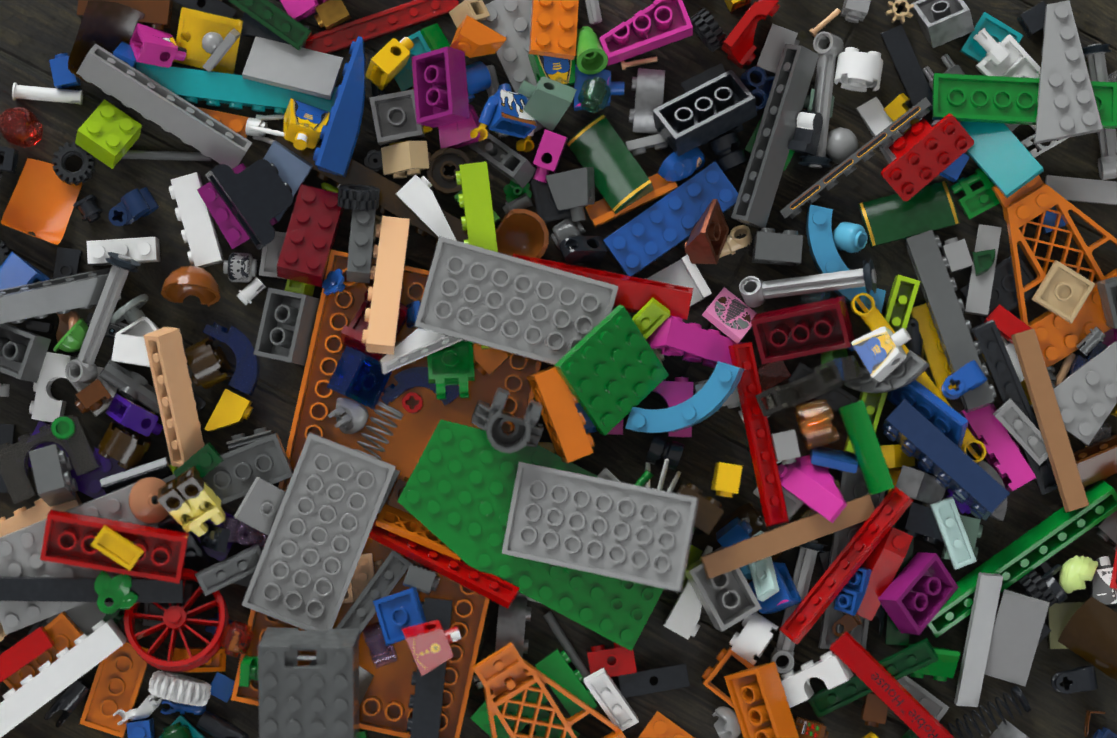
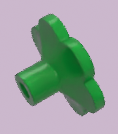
(510, 189)

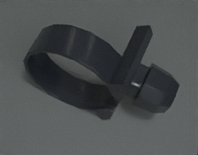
(1048, 577)

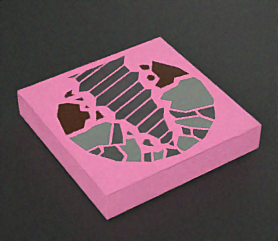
(730, 315)

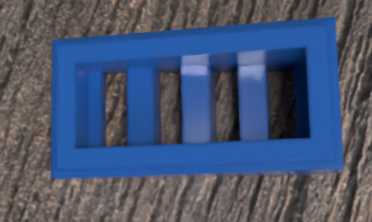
(412, 310)

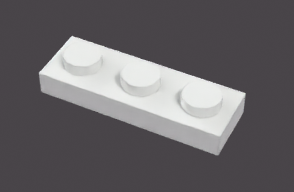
(611, 699)

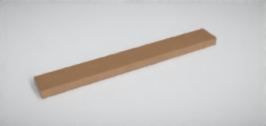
(1050, 420)
(784, 538)

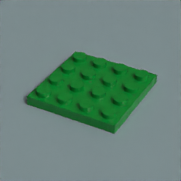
(611, 370)

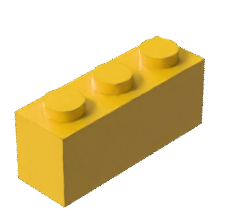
(726, 479)

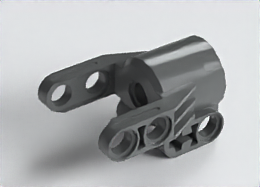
(526, 430)

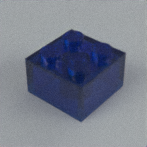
(359, 377)

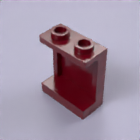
(352, 335)

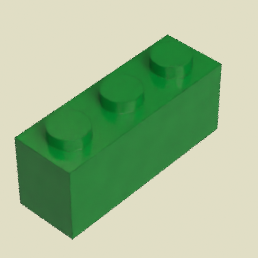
(557, 668)

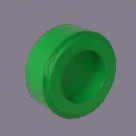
(63, 427)

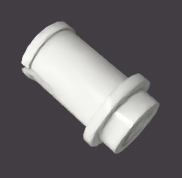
(251, 291)

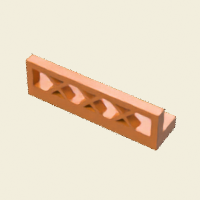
(602, 213)
(412, 529)

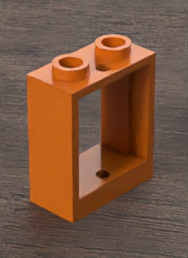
(711, 672)

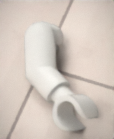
(142, 712)

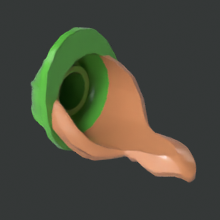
(70, 332)

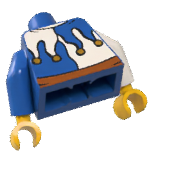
(506, 115)

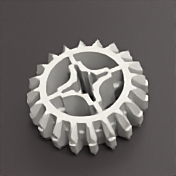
(179, 688)

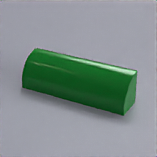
(866, 447)

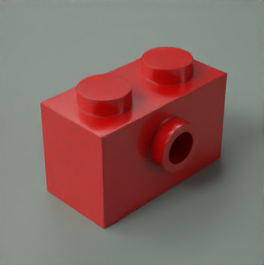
(614, 660)

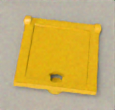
(193, 27)

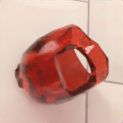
(18, 125)

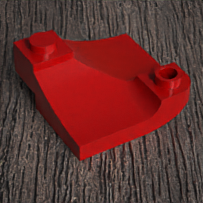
(740, 41)

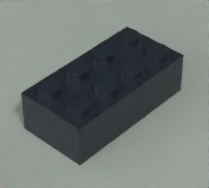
(704, 112)

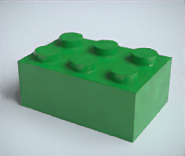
(480, 716)

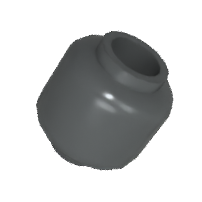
(565, 230)

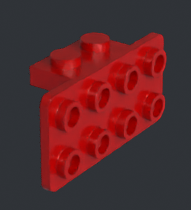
(924, 154)

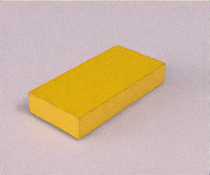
(117, 547)

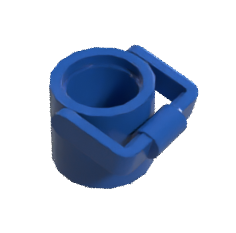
(477, 79)

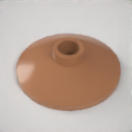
(141, 500)

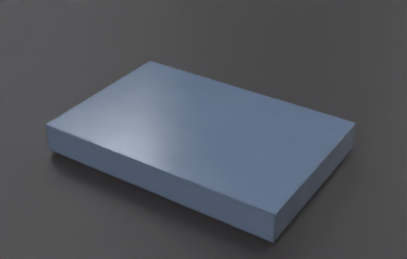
(290, 166)

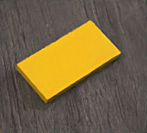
(931, 346)

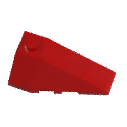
(884, 564)

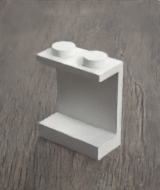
(686, 275)

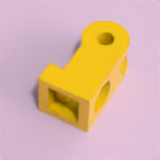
(898, 108)

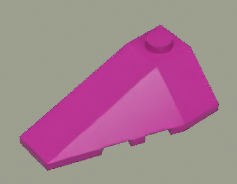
(813, 487)

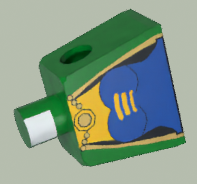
(554, 68)

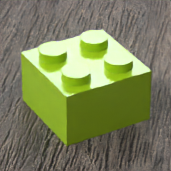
(108, 134)

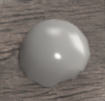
(841, 144)
(727, 723)

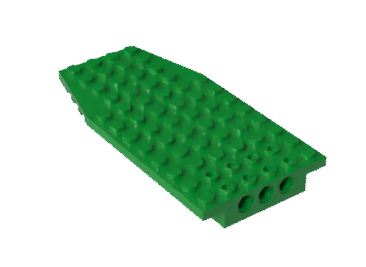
(465, 499)

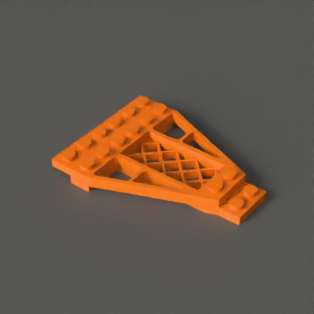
(1054, 334)
(506, 675)

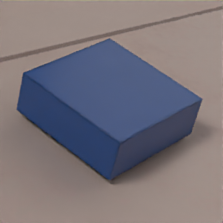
(222, 687)

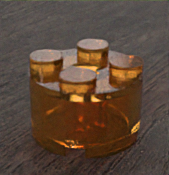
(816, 424)

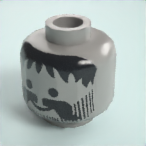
(240, 267)

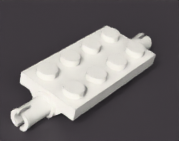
(1005, 59)

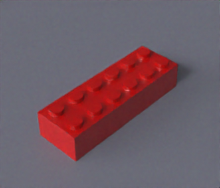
(70, 539)

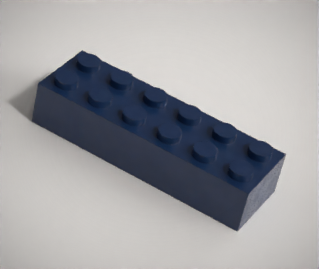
(944, 460)

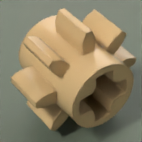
(906, 7)

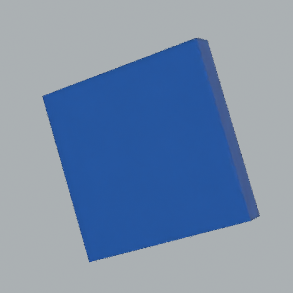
(834, 459)
(397, 613)

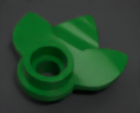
(117, 589)

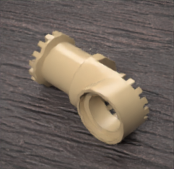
(733, 244)

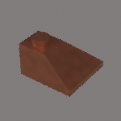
(708, 236)

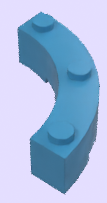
(827, 258)
(692, 411)

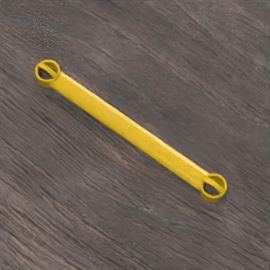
(875, 320)

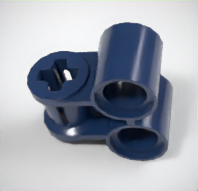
(761, 88)
(133, 205)

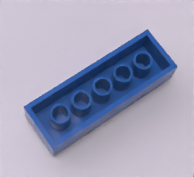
(669, 220)

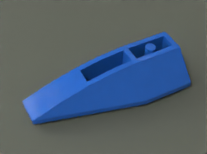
(345, 116)

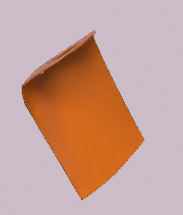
(41, 202)

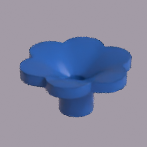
(334, 282)

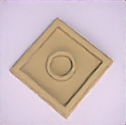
(1063, 291)

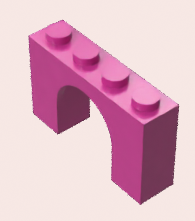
(673, 393)

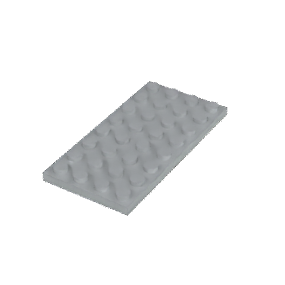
(510, 302)
(600, 526)
(318, 534)
(22, 552)

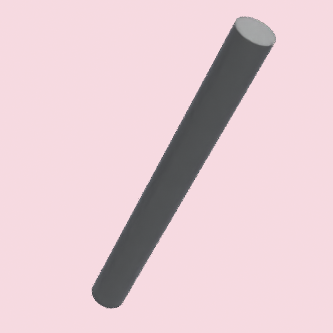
(165, 155)
(565, 643)

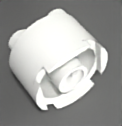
(859, 70)
(753, 638)

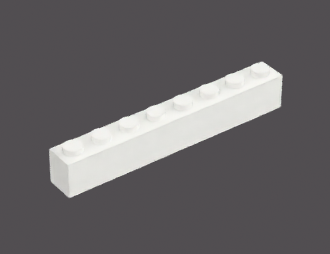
(60, 674)

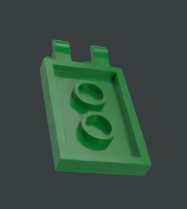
(452, 367)

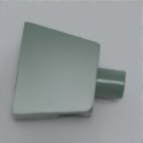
(547, 100)

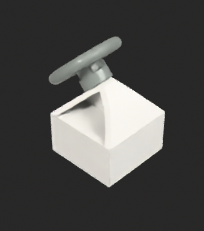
(130, 342)

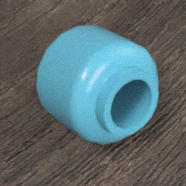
(849, 237)

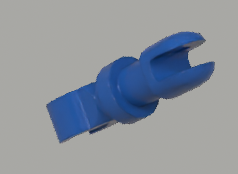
(182, 708)

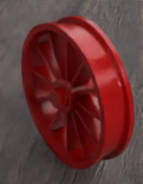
(177, 620)

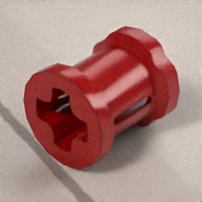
(417, 408)

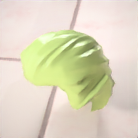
(1076, 572)

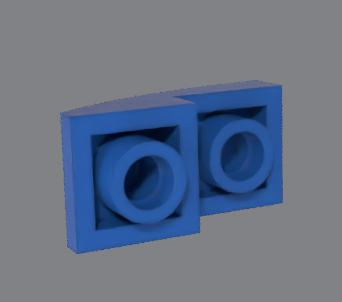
(853, 592)

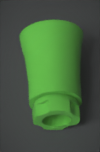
(589, 52)

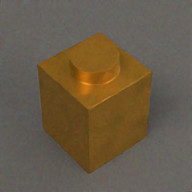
(331, 14)

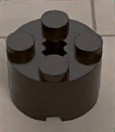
(436, 172)
(207, 363)
(124, 446)

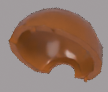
(522, 234)
(191, 281)

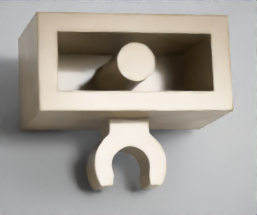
(405, 159)

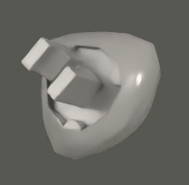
(349, 415)

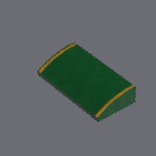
(615, 168)
(894, 219)

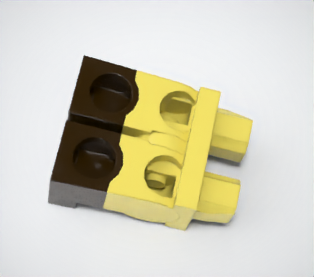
(191, 502)

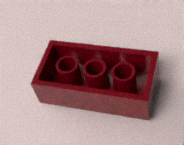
(310, 236)
(803, 330)

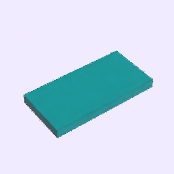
(1001, 156)

